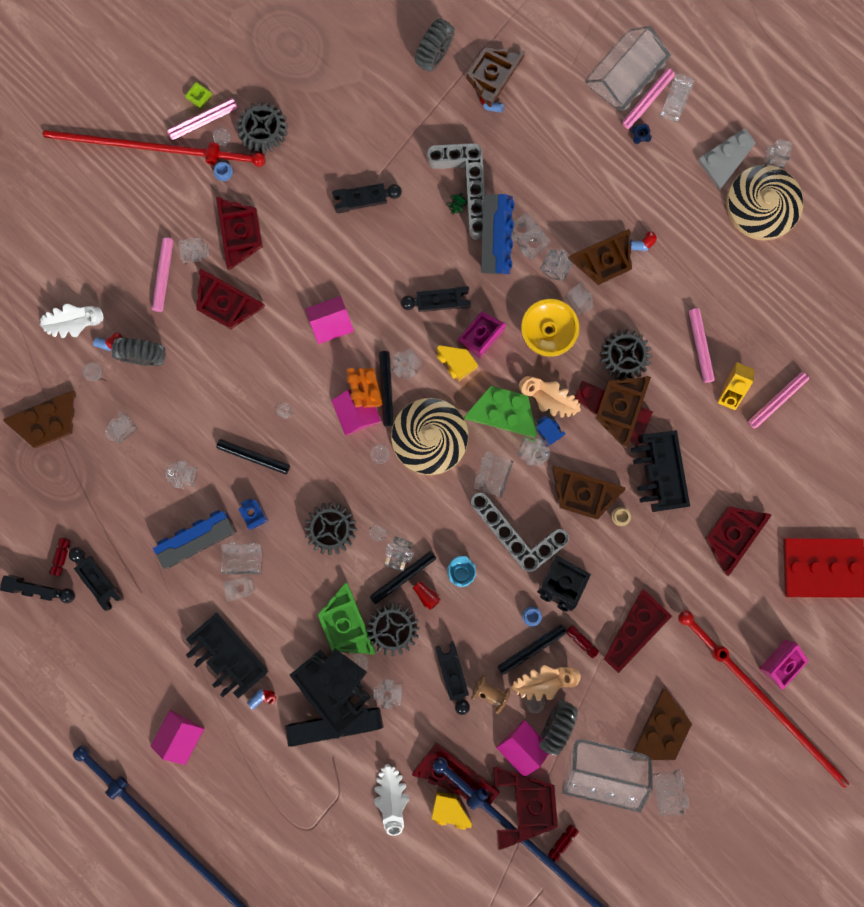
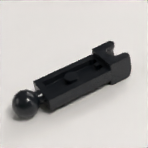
(365, 196)
(437, 300)
(95, 579)
(16, 584)
(454, 678)

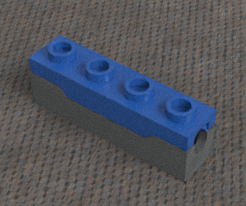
(497, 234)
(194, 540)

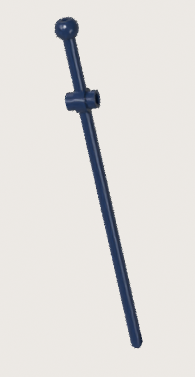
(117, 788)
(478, 797)

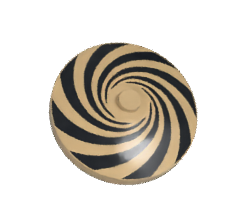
(764, 202)
(429, 436)

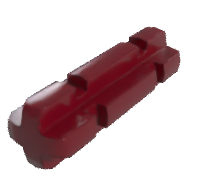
(59, 556)
(582, 641)
(563, 843)

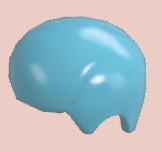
(461, 571)

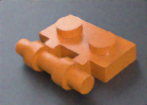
(364, 387)

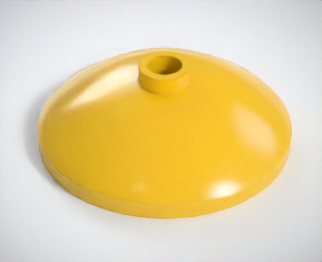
(552, 315)

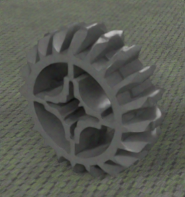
(434, 45)
(252, 138)
(138, 352)
(631, 359)
(340, 542)
(376, 634)
(558, 728)

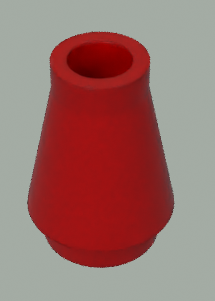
(426, 595)

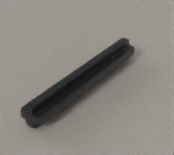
(386, 388)
(253, 456)
(403, 577)
(532, 649)

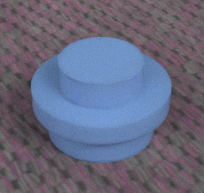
(223, 171)
(531, 616)

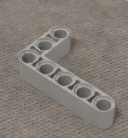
(472, 182)
(514, 537)

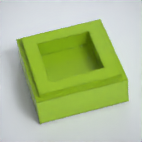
(198, 95)

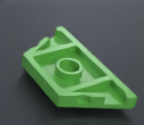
(504, 411)
(344, 624)

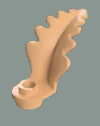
(549, 396)
(546, 682)

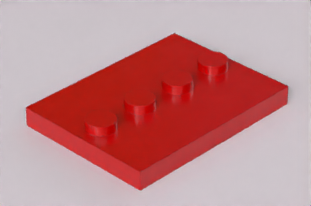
(824, 567)

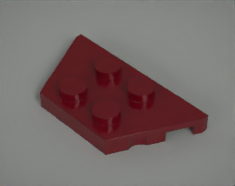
(239, 231)
(224, 302)
(734, 535)

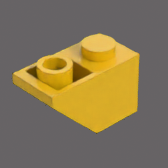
(458, 361)
(736, 386)
(450, 810)

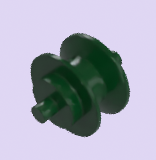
(456, 204)

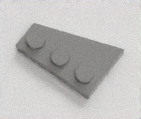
(726, 157)

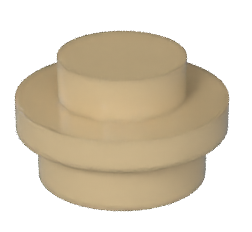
(621, 516)

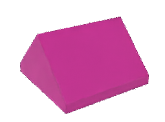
(329, 320)
(482, 334)
(352, 417)
(784, 663)
(176, 738)
(523, 749)

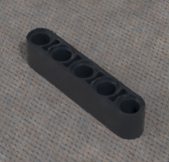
(317, 730)

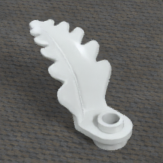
(70, 320)
(391, 799)

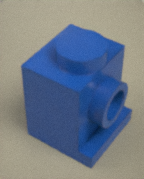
(549, 430)
(257, 519)

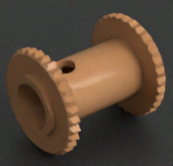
(490, 694)

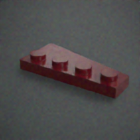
(590, 398)
(638, 628)
(473, 779)

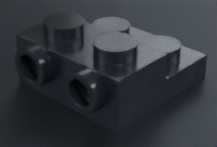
(563, 584)

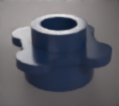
(642, 128)

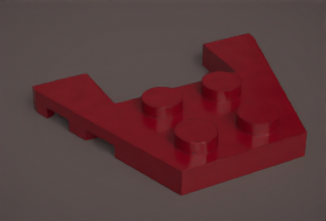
(534, 807)

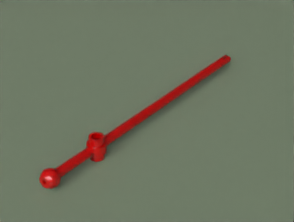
(211, 152)
(686, 618)

